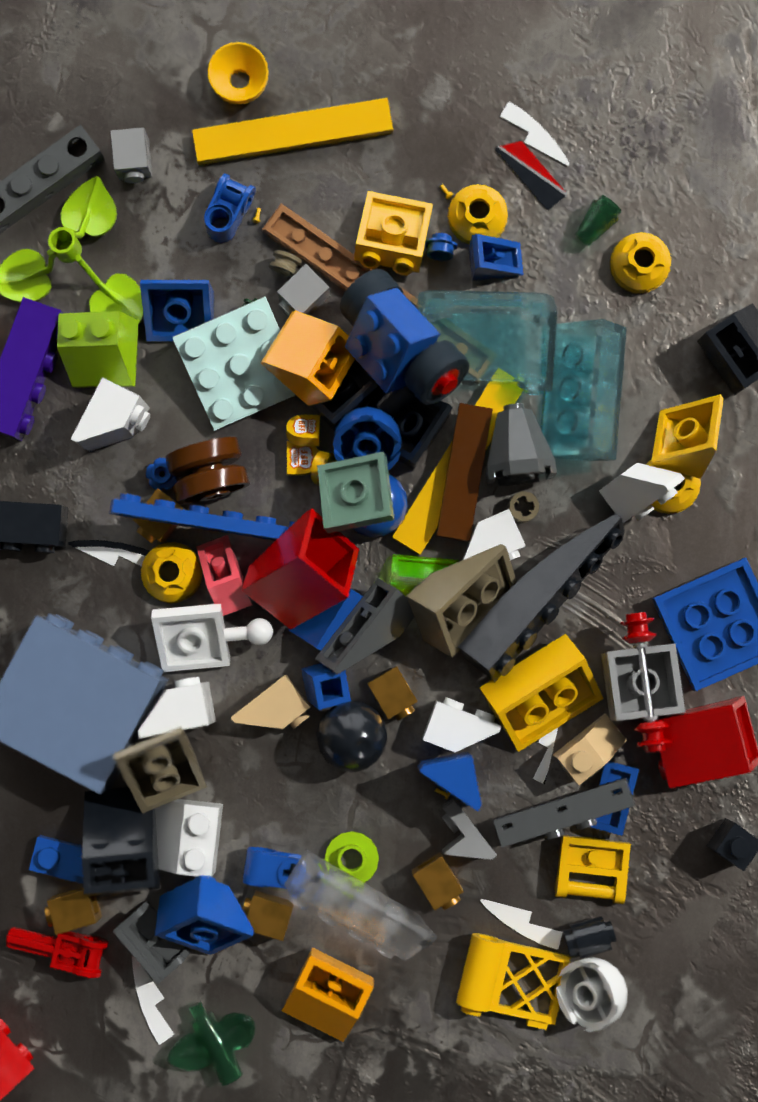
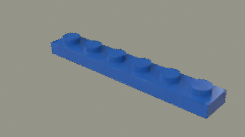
(197, 517)

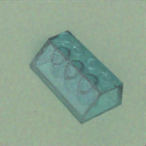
(585, 398)

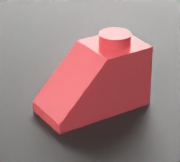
(223, 575)

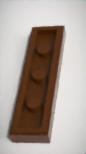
(464, 472)

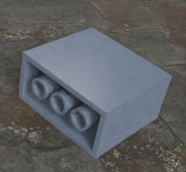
(75, 701)

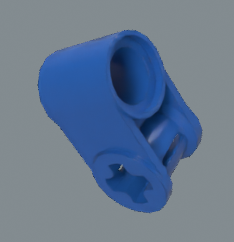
(230, 202)
(267, 867)

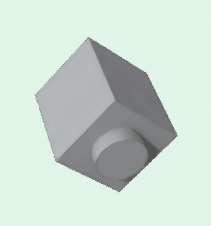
(131, 154)
(303, 292)

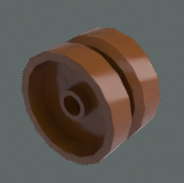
(207, 470)

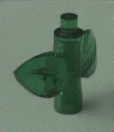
(213, 1043)

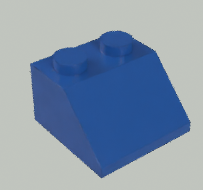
(202, 916)

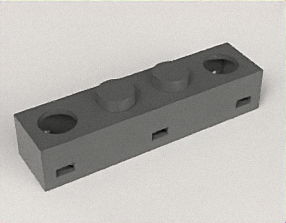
(46, 176)
(549, 820)

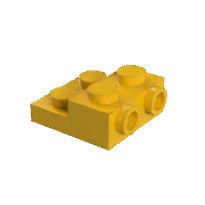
(392, 233)

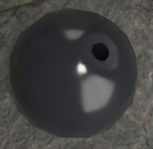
(352, 736)

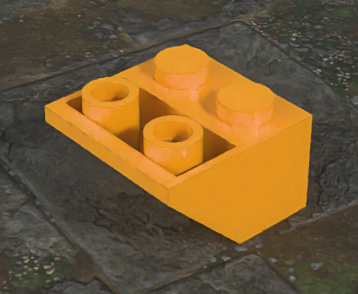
(309, 357)
(328, 995)

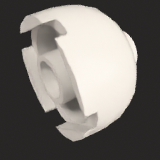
(592, 993)

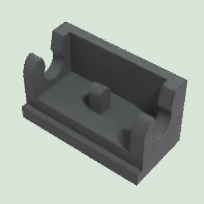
(154, 953)

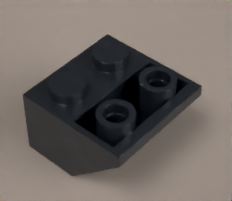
(734, 348)

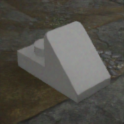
(470, 841)

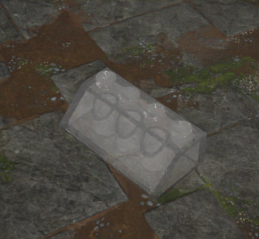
(357, 907)

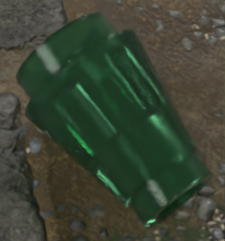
(598, 219)

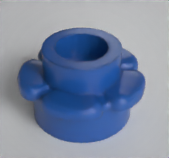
(440, 247)
(155, 481)

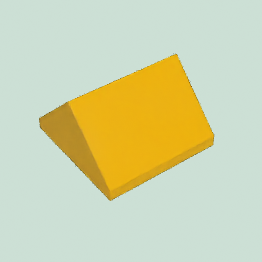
(688, 436)

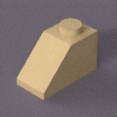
(275, 707)
(590, 749)

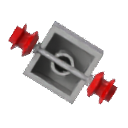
(643, 682)

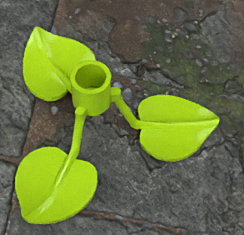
(85, 211)

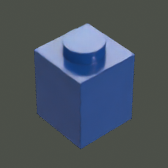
(325, 687)

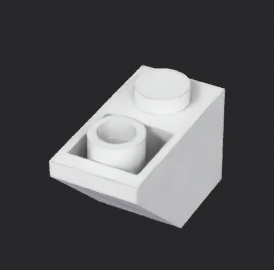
(638, 488)
(495, 531)
(457, 729)

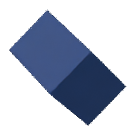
(494, 258)

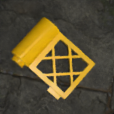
(485, 976)

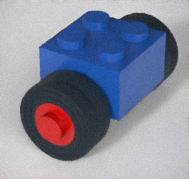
(397, 341)

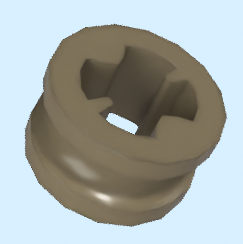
(285, 263)
(529, 498)

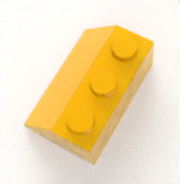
(542, 692)

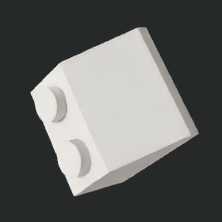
(111, 417)
(183, 706)
(188, 836)

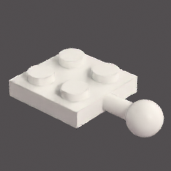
(198, 637)

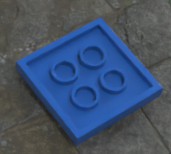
(713, 623)

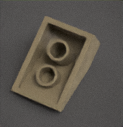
(460, 596)
(161, 769)

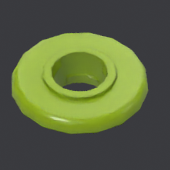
(358, 842)

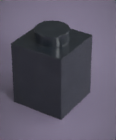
(734, 844)

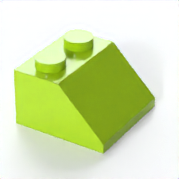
(98, 347)

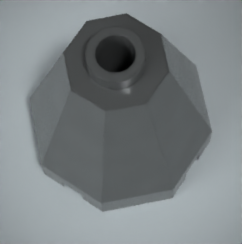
(518, 449)

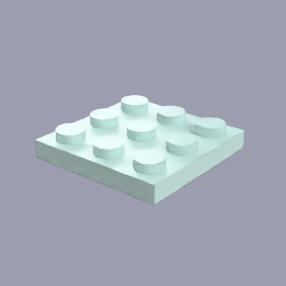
(227, 366)

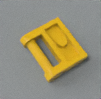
(594, 858)

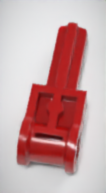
(69, 950)

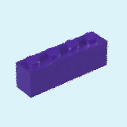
(25, 364)

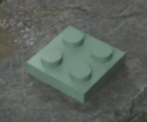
(355, 492)

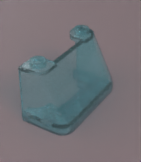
(498, 333)

